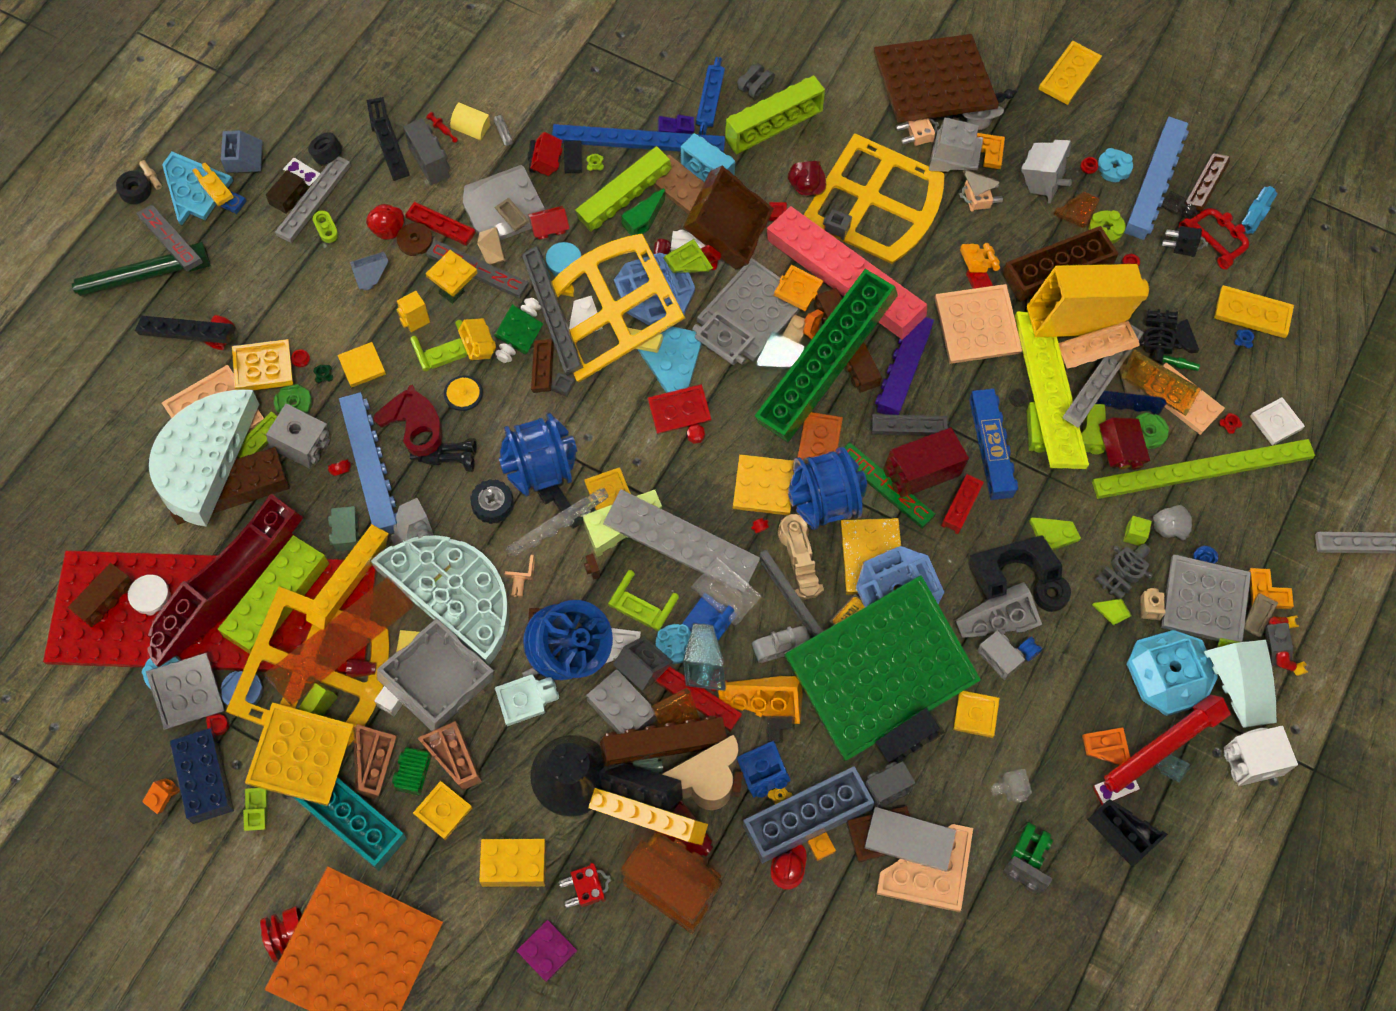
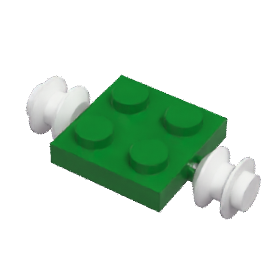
(518, 329)

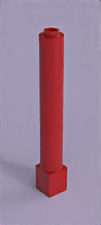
(1206, 713)

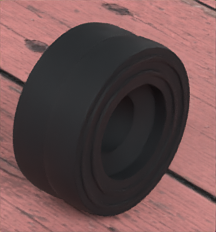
(325, 148)
(135, 196)
(1048, 603)

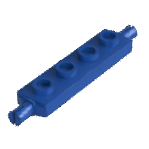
(710, 96)

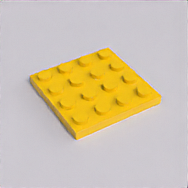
(299, 754)

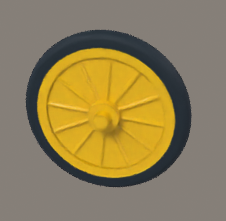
(463, 393)

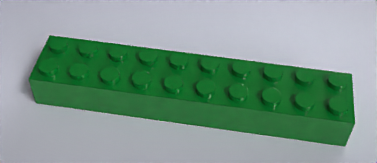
(826, 355)

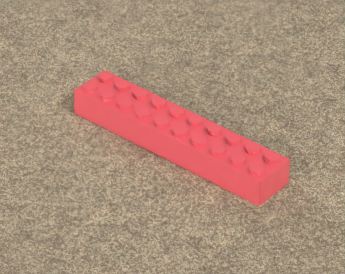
(840, 266)

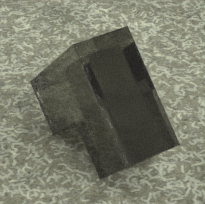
(776, 725)

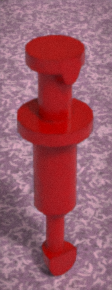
(438, 124)

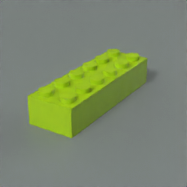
(774, 114)
(294, 569)

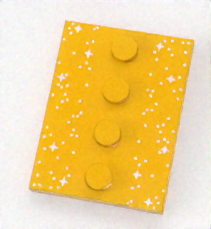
(864, 541)

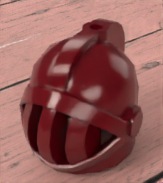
(807, 178)

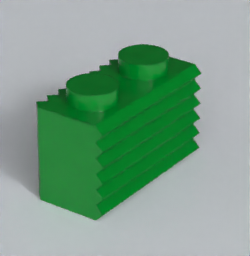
(412, 771)

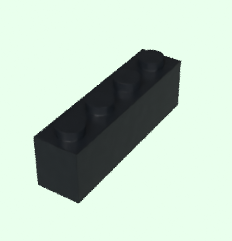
(641, 785)

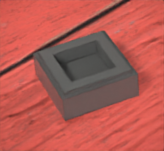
(562, 384)

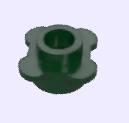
(319, 370)

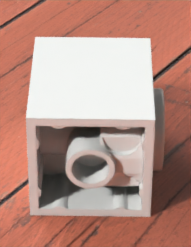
(1260, 755)

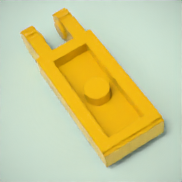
(213, 185)

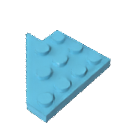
(185, 188)
(675, 359)

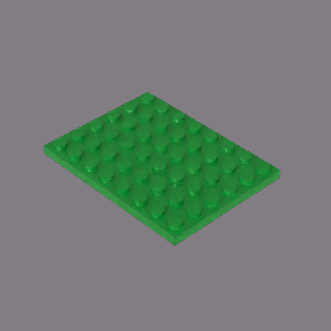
(882, 667)

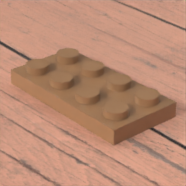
(680, 185)

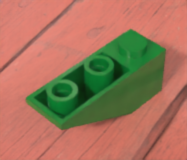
(642, 216)

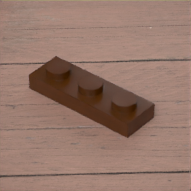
(542, 365)

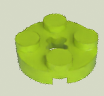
(1110, 218)

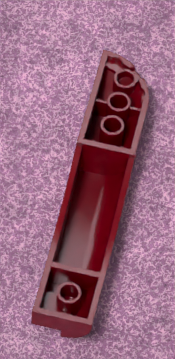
(222, 583)

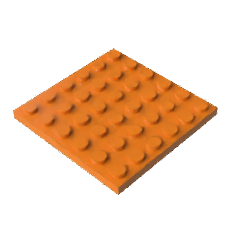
(353, 949)

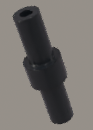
(530, 154)

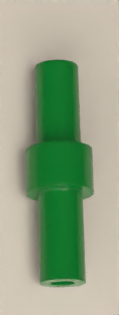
(1181, 363)

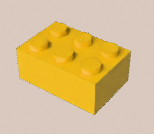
(512, 862)

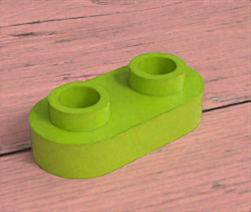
(325, 228)

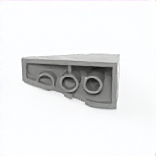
(1001, 614)

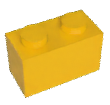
(412, 311)

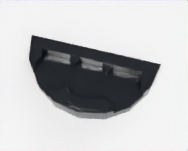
(1185, 337)

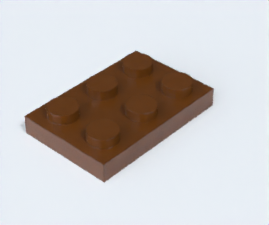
(859, 830)

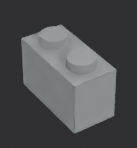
(1001, 654)

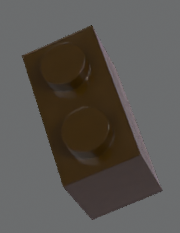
(286, 192)

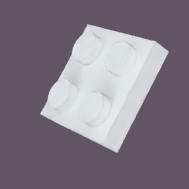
(1277, 421)

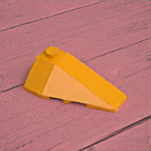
(766, 696)

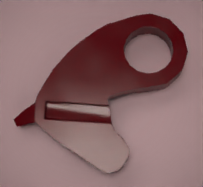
(419, 418)

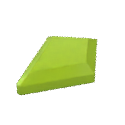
(1113, 610)

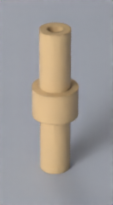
(150, 174)

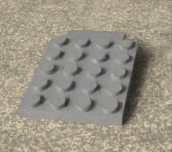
(744, 315)

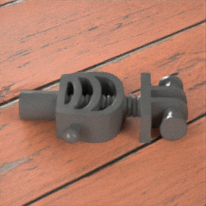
(1128, 566)

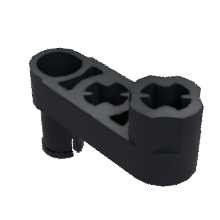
(555, 494)

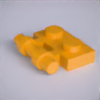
(976, 257)

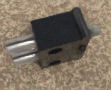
(1186, 241)

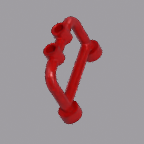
(1226, 260)

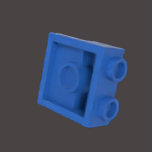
(763, 770)

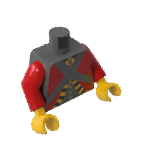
(1280, 644)

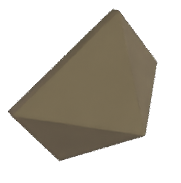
(979, 183)

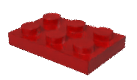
(679, 409)

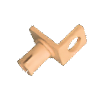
(520, 578)

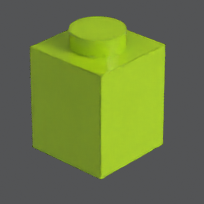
(1137, 531)

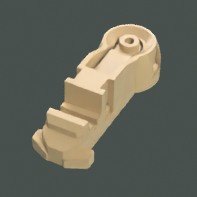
(794, 534)

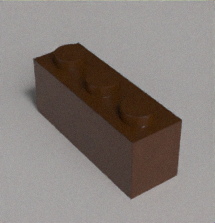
(101, 595)

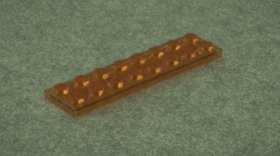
(338, 641)

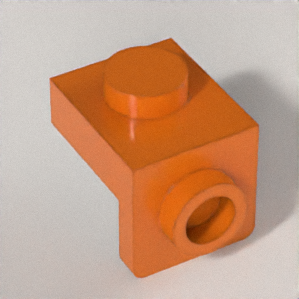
(812, 323)
(160, 794)

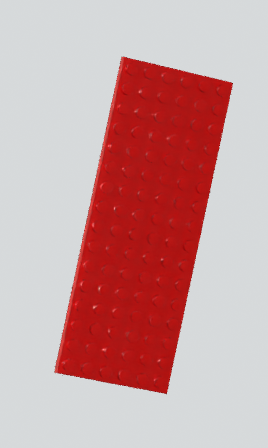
(123, 632)

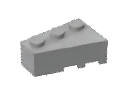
(410, 522)

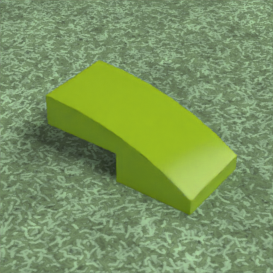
(255, 809)

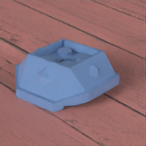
(651, 310)
(895, 568)

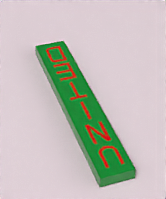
(881, 483)

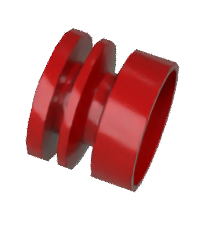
(278, 933)

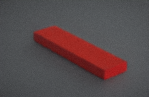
(440, 223)

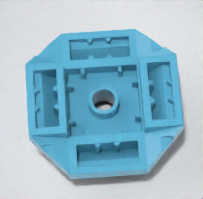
(1164, 688)

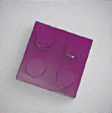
(546, 951)

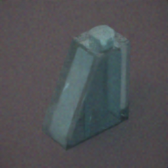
(779, 352)

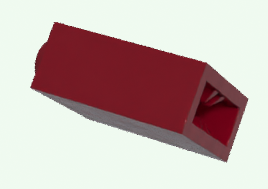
(1124, 443)

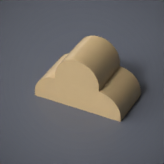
(709, 775)

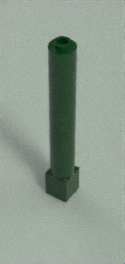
(135, 272)

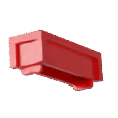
(962, 503)

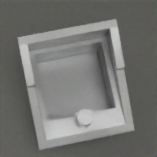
(956, 147)
(1046, 167)

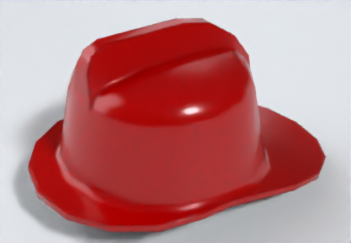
(789, 868)

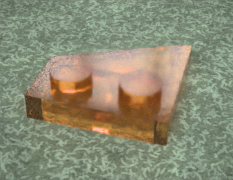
(1079, 209)

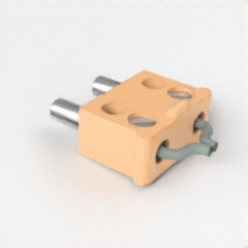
(919, 130)
(981, 201)

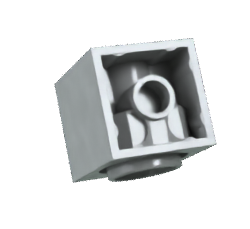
(298, 436)

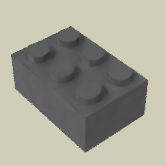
(427, 151)

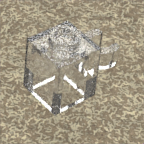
(1015, 786)

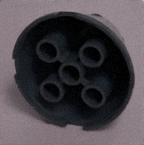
(567, 774)

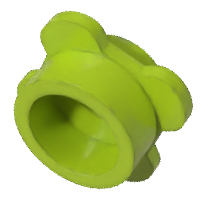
(595, 158)

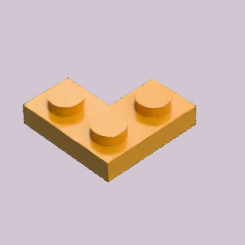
(993, 150)
(1261, 584)

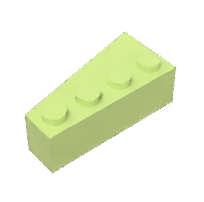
(603, 536)

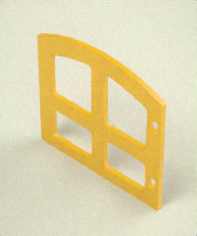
(870, 195)
(613, 310)
(263, 651)

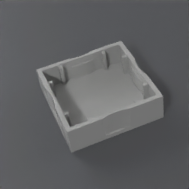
(435, 675)

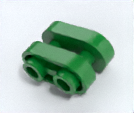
(1042, 841)

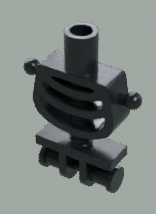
(1160, 338)

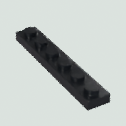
(185, 329)

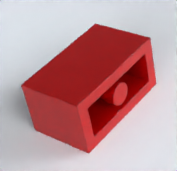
(546, 154)
(548, 222)

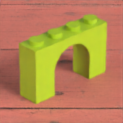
(1091, 431)

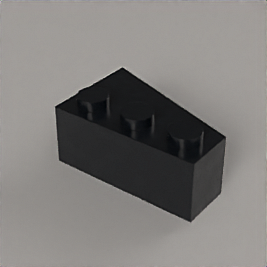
(910, 736)
(1125, 832)

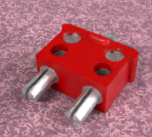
(588, 885)

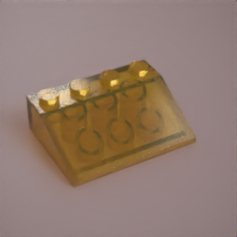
(1161, 382)

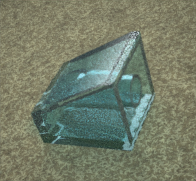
(704, 659)

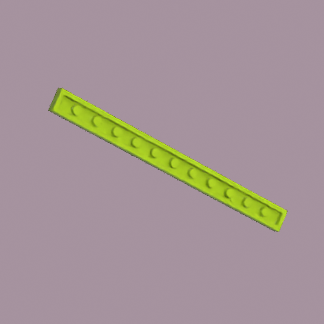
(1203, 468)

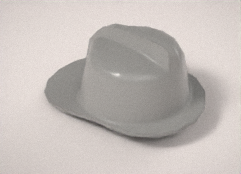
(983, 118)

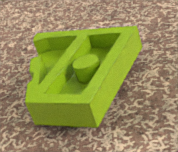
(1056, 532)

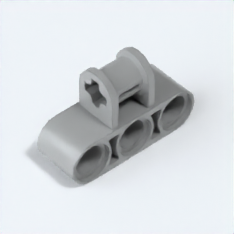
(779, 643)

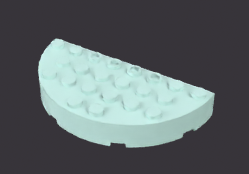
(198, 452)
(466, 596)

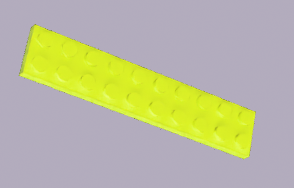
(1051, 397)

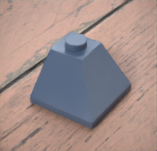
(369, 270)

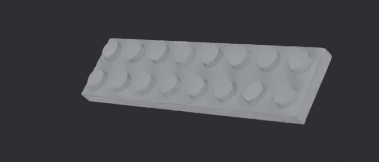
(676, 536)

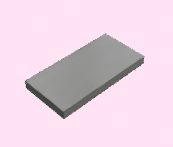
(910, 839)

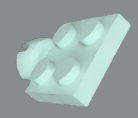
(525, 698)

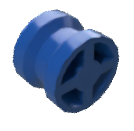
(1030, 648)

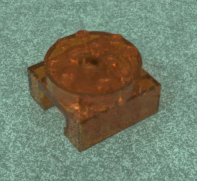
(672, 880)

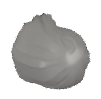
(1173, 522)

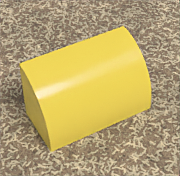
(470, 121)

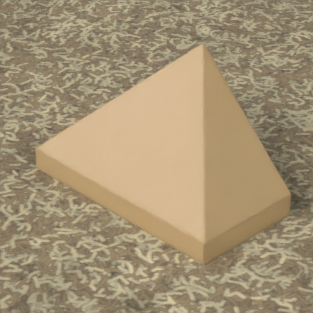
(491, 246)

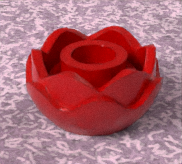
(339, 468)

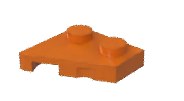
(1107, 745)

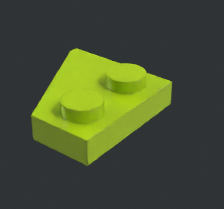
(688, 259)

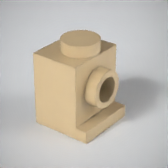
(1152, 610)

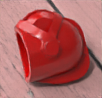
(385, 221)

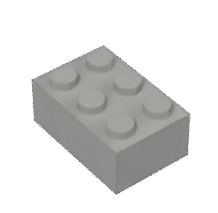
(621, 704)

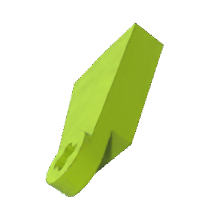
(318, 700)

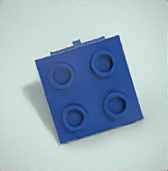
(706, 614)

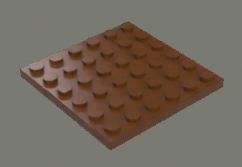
(935, 78)

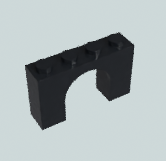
(1031, 552)

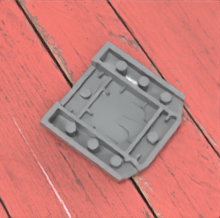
(487, 193)

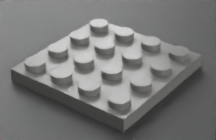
(1206, 599)

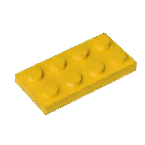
(1070, 72)
(1254, 311)

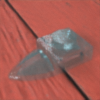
(1173, 767)

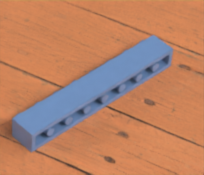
(1156, 177)
(368, 462)

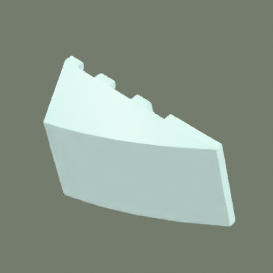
(1248, 680)

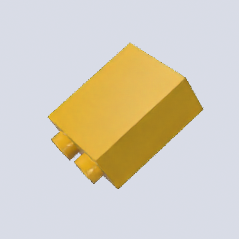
(1086, 299)

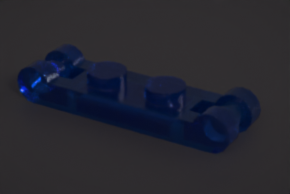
(1132, 401)

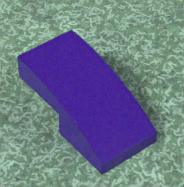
(681, 124)

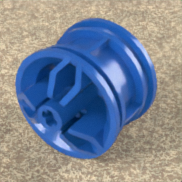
(537, 454)
(827, 488)
(581, 648)

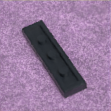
(390, 148)

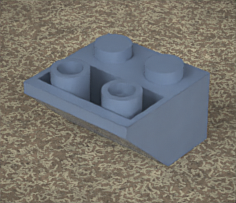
(241, 152)

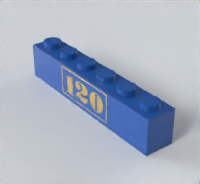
(992, 444)

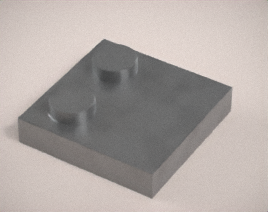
(1031, 877)

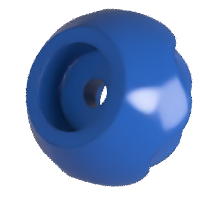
(1206, 554)

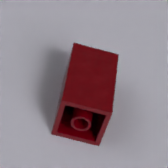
(925, 462)

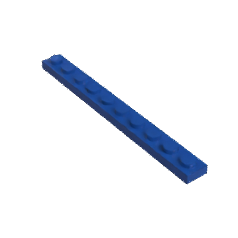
(629, 138)

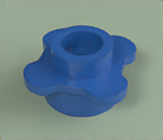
(1246, 334)

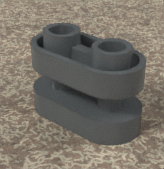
(755, 80)

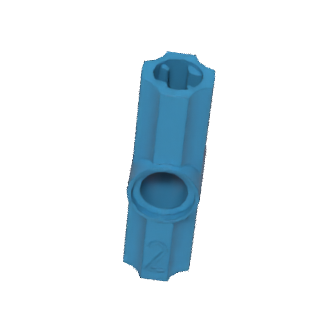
(1259, 209)

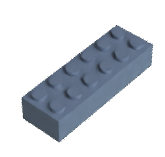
(808, 814)

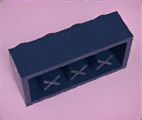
(201, 776)

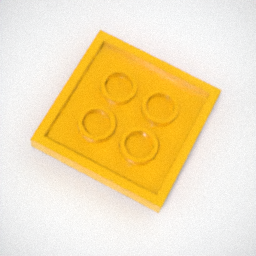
(262, 365)
(763, 485)

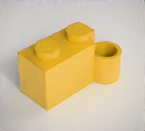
(477, 339)

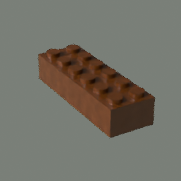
(1030, 271)
(250, 480)

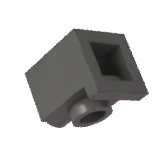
(837, 223)

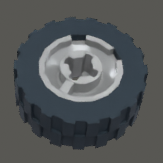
(494, 511)

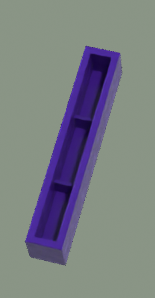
(903, 369)

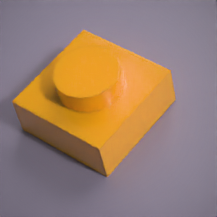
(821, 846)

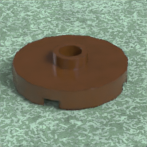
(419, 244)

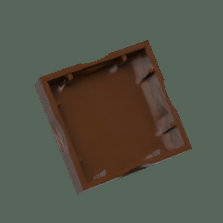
(728, 217)

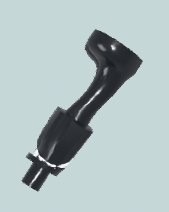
(438, 457)

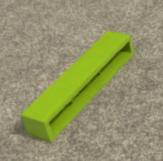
(623, 189)

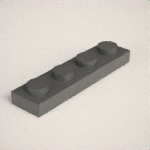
(908, 424)

